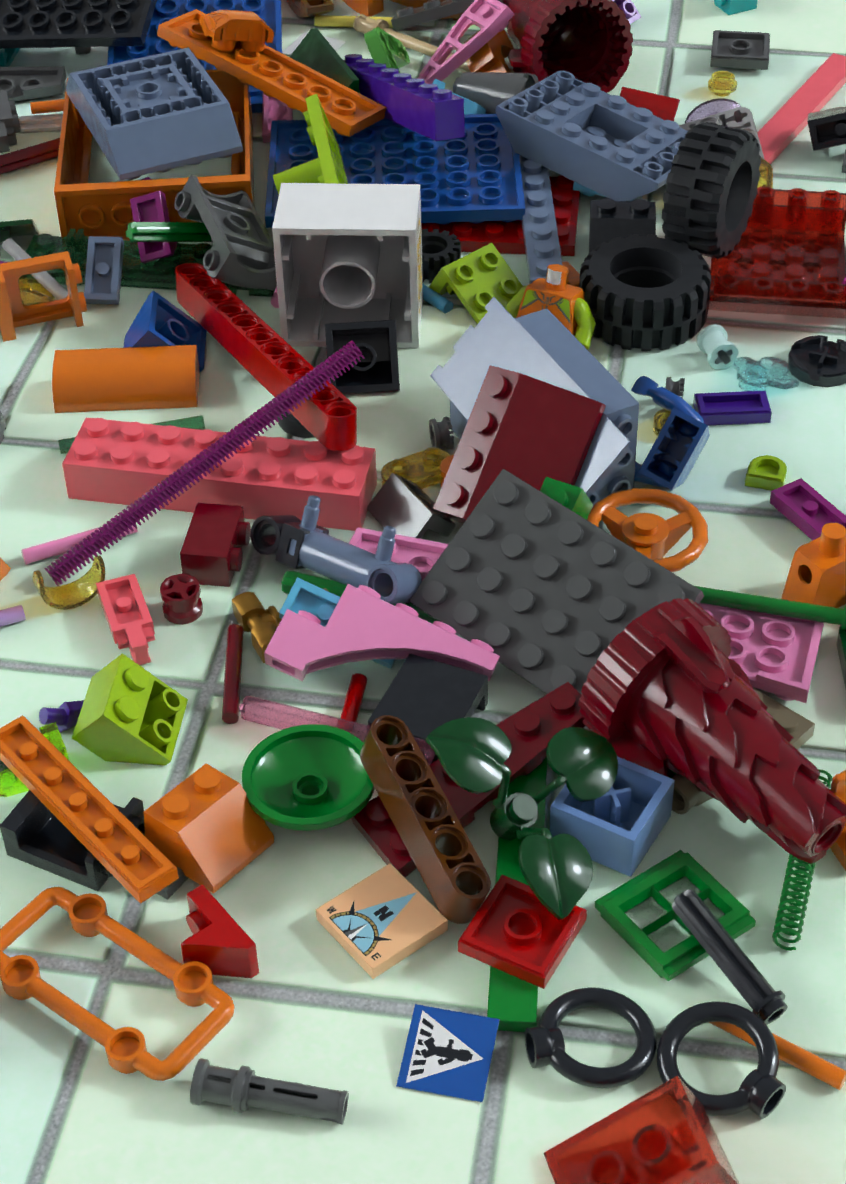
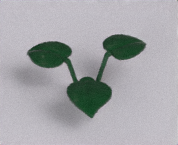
(555, 866)

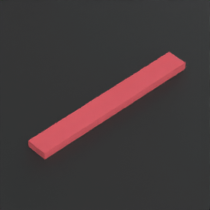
(808, 99)

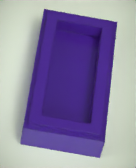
(733, 407)

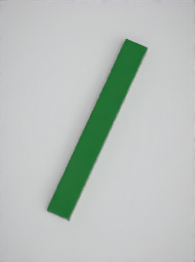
(511, 997)

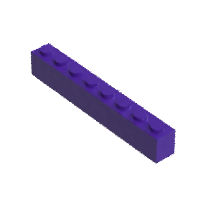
(410, 100)

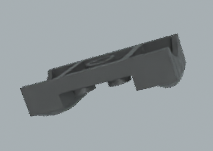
(241, 245)

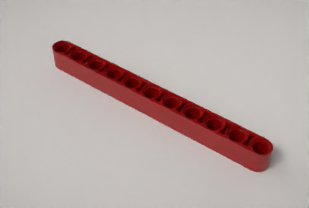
(265, 355)

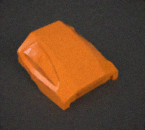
(233, 26)

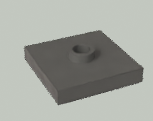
(740, 50)

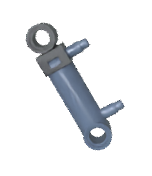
(307, 545)

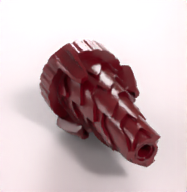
(570, 36)
(683, 706)

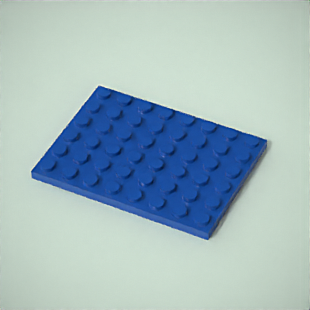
(458, 178)

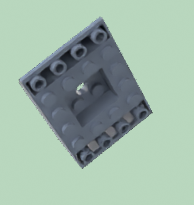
(155, 113)
(591, 136)

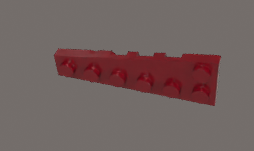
(529, 737)

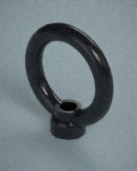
(547, 1046)
(758, 1091)

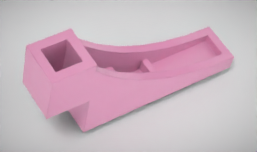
(369, 630)

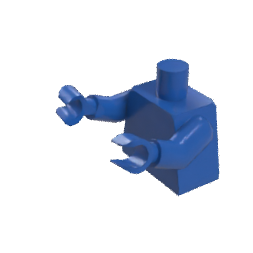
(677, 443)

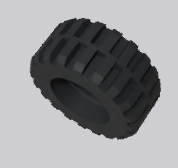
(711, 188)
(646, 291)

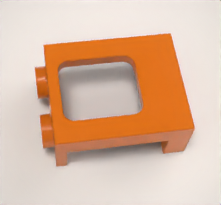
(15, 314)

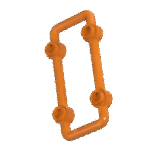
(126, 1045)

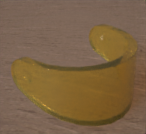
(74, 593)

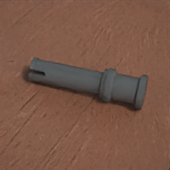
(245, 1090)

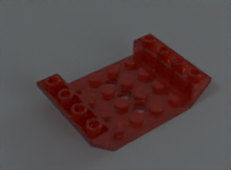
(786, 257)

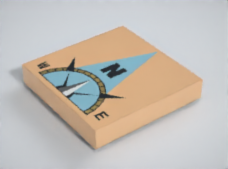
(381, 920)

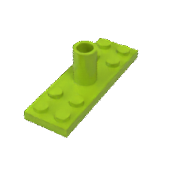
(329, 164)

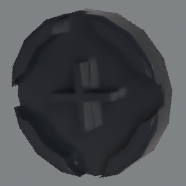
(818, 361)

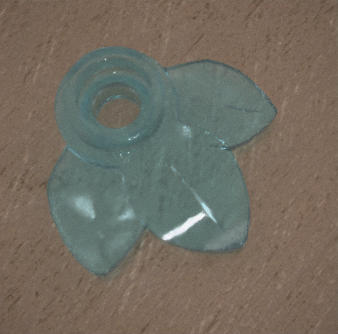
(768, 371)

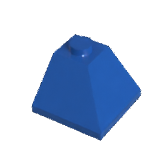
(165, 325)

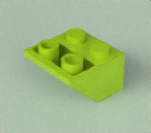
(130, 715)

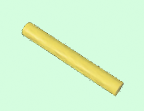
(342, 21)

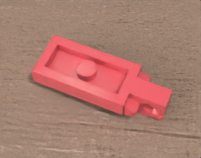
(127, 615)

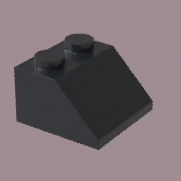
(620, 219)
(379, 347)

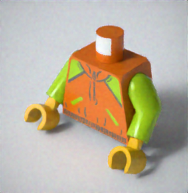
(561, 299)

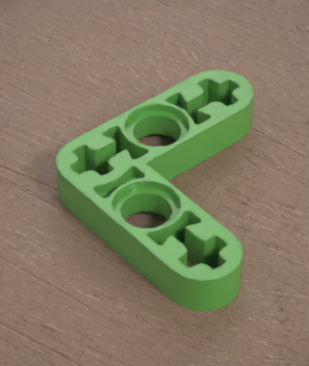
(386, 49)

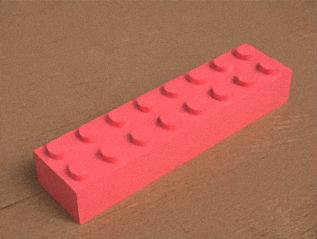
(267, 477)

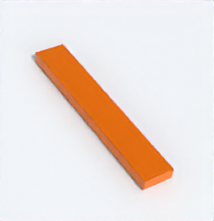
(85, 811)

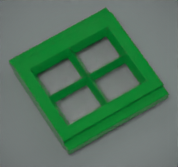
(645, 916)

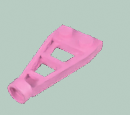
(486, 14)

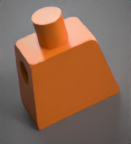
(819, 570)

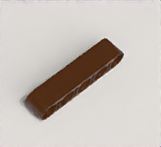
(425, 820)

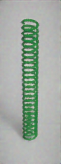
(794, 909)

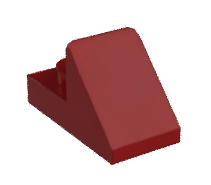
(217, 938)

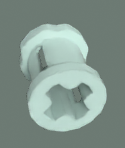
(715, 343)

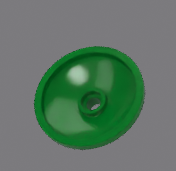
(307, 777)

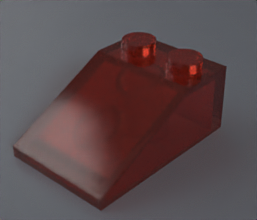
(648, 1141)

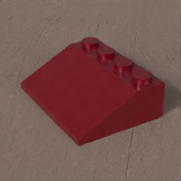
(522, 429)

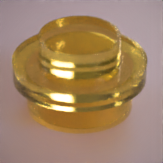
(722, 83)

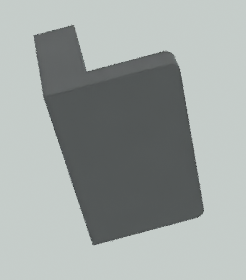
(408, 509)

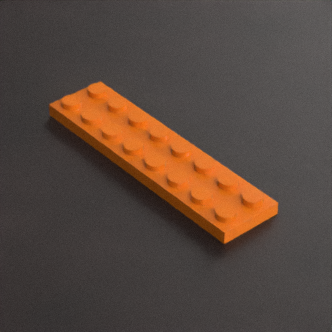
(276, 76)

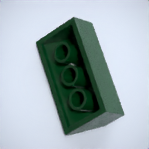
(320, 56)

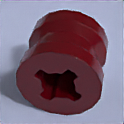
(181, 599)

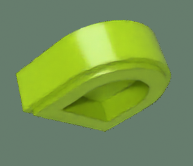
(766, 473)

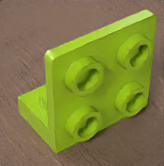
(477, 280)

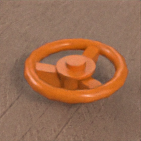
(649, 532)

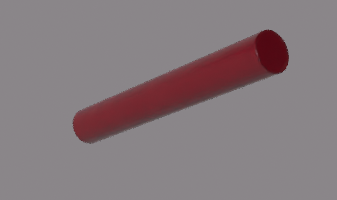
(232, 675)

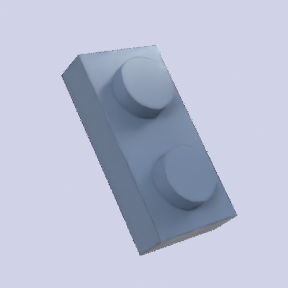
(104, 270)

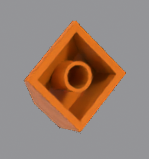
(207, 828)

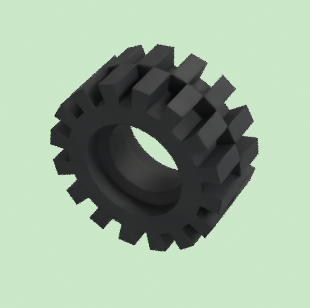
(438, 251)

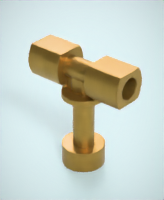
(256, 619)

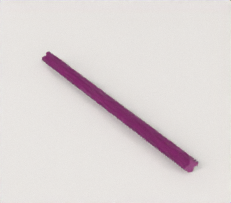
(202, 463)

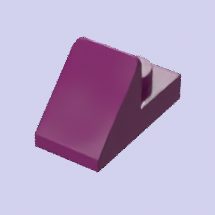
(152, 208)

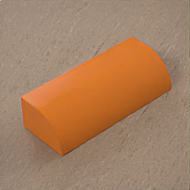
(125, 378)

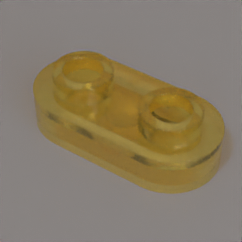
(419, 467)

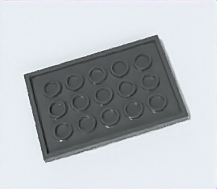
(542, 585)

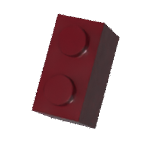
(215, 544)

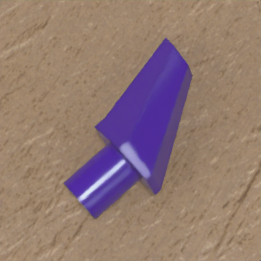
(64, 716)

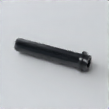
(729, 957)

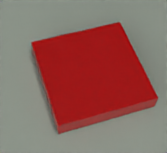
(519, 933)

